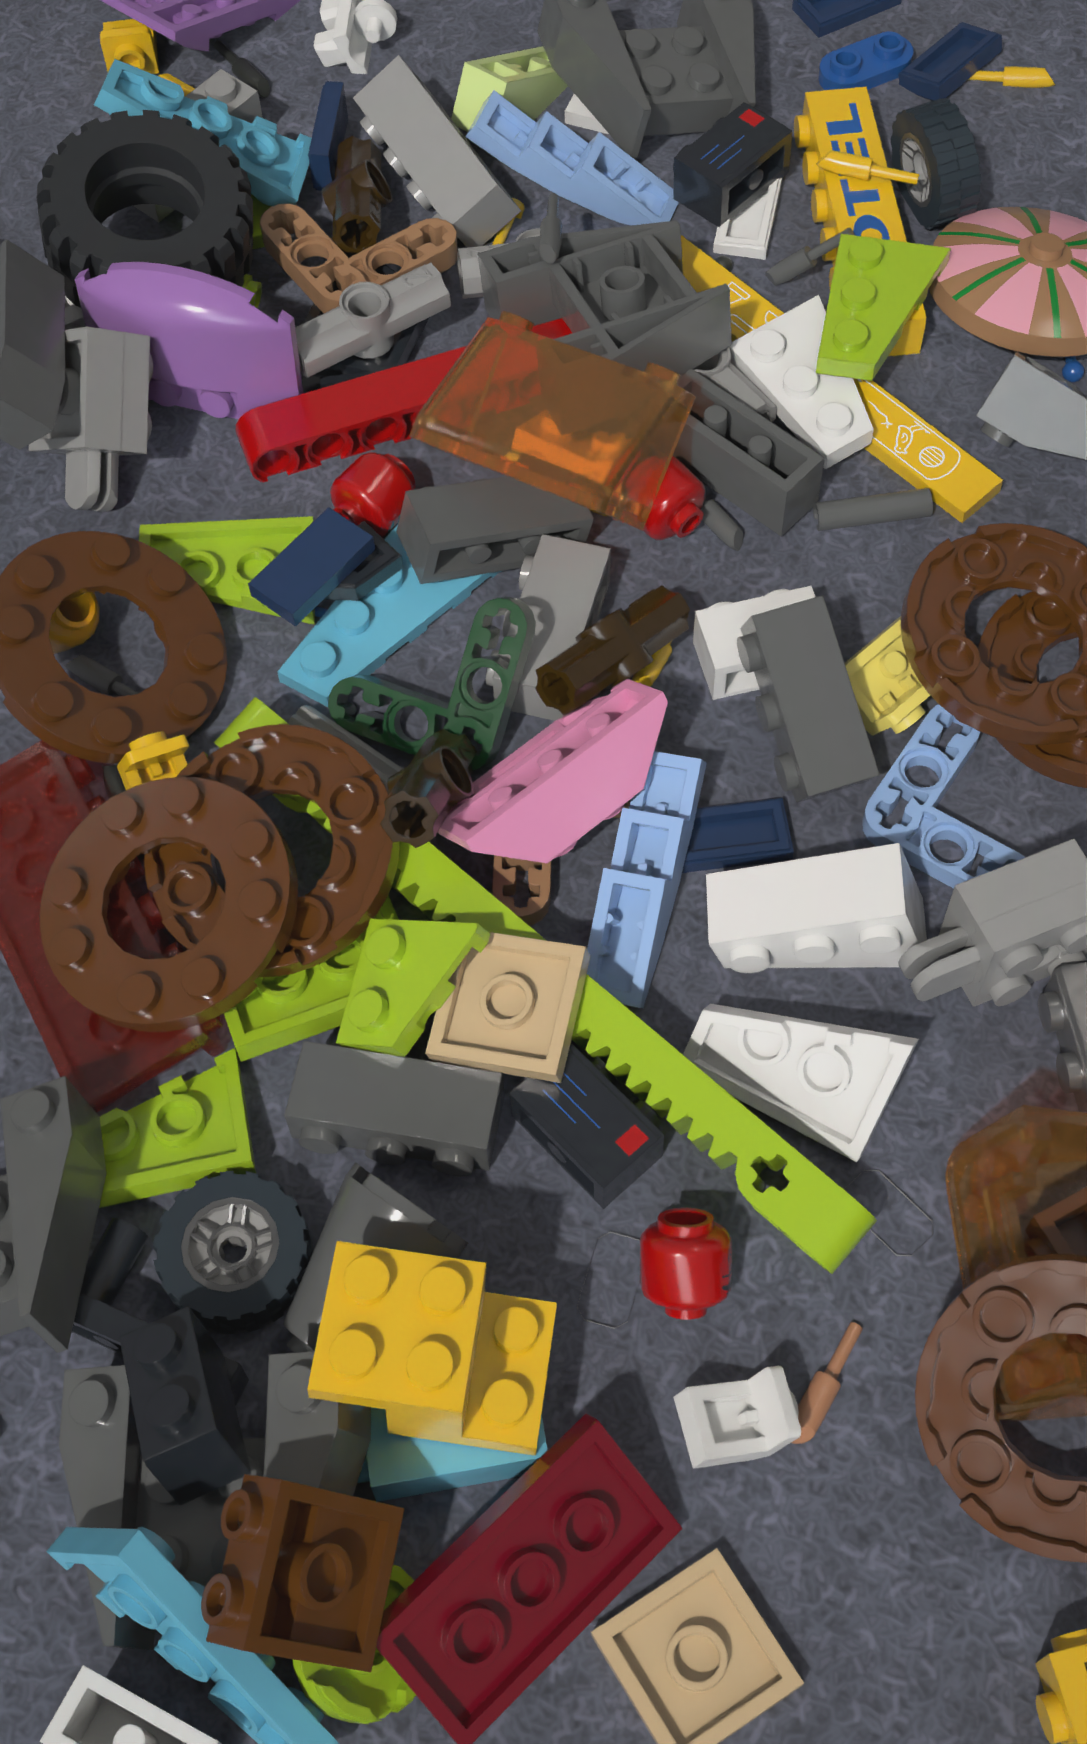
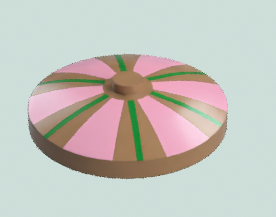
(1017, 279)

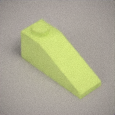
(519, 77)

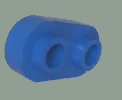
(866, 62)

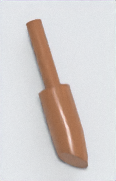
(825, 1387)

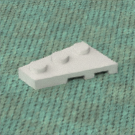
(816, 407)
(803, 1071)

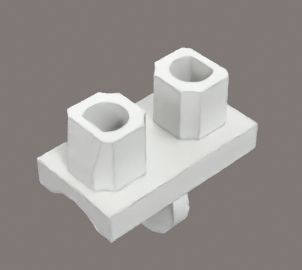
(352, 30)

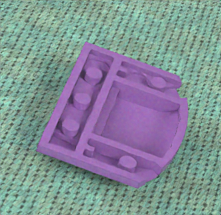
(197, 21)
(204, 336)

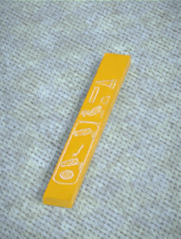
(899, 435)

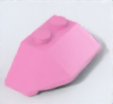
(563, 779)

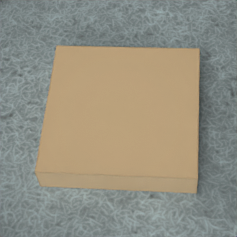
(512, 1008)
(697, 1656)

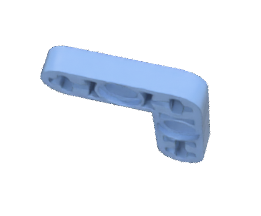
(921, 820)

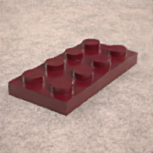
(524, 1580)

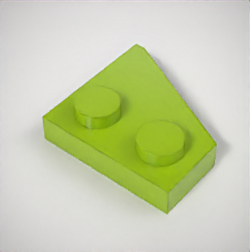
(403, 981)

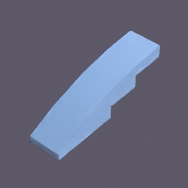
(588, 174)
(644, 878)

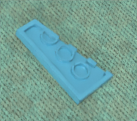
(272, 161)
(361, 634)
(154, 1594)

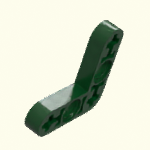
(464, 709)

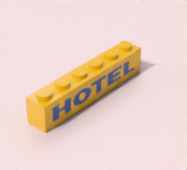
(846, 123)

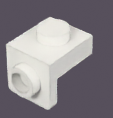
(738, 1418)

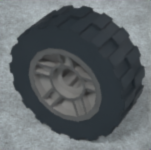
(941, 149)
(241, 1213)

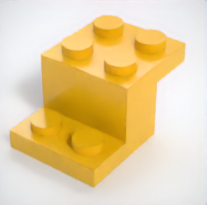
(433, 1348)

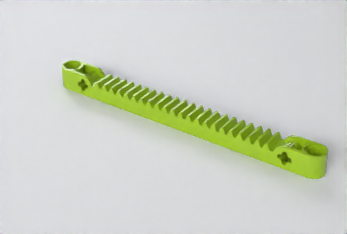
(812, 1206)

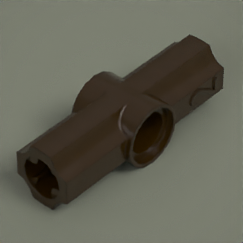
(357, 195)
(612, 649)
(428, 788)

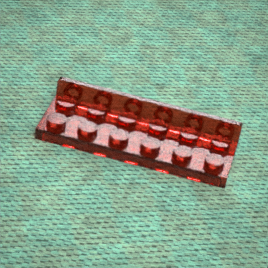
(40, 806)

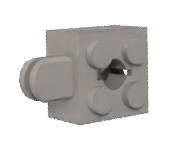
(100, 412)
(1006, 930)

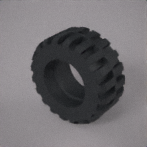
(145, 163)

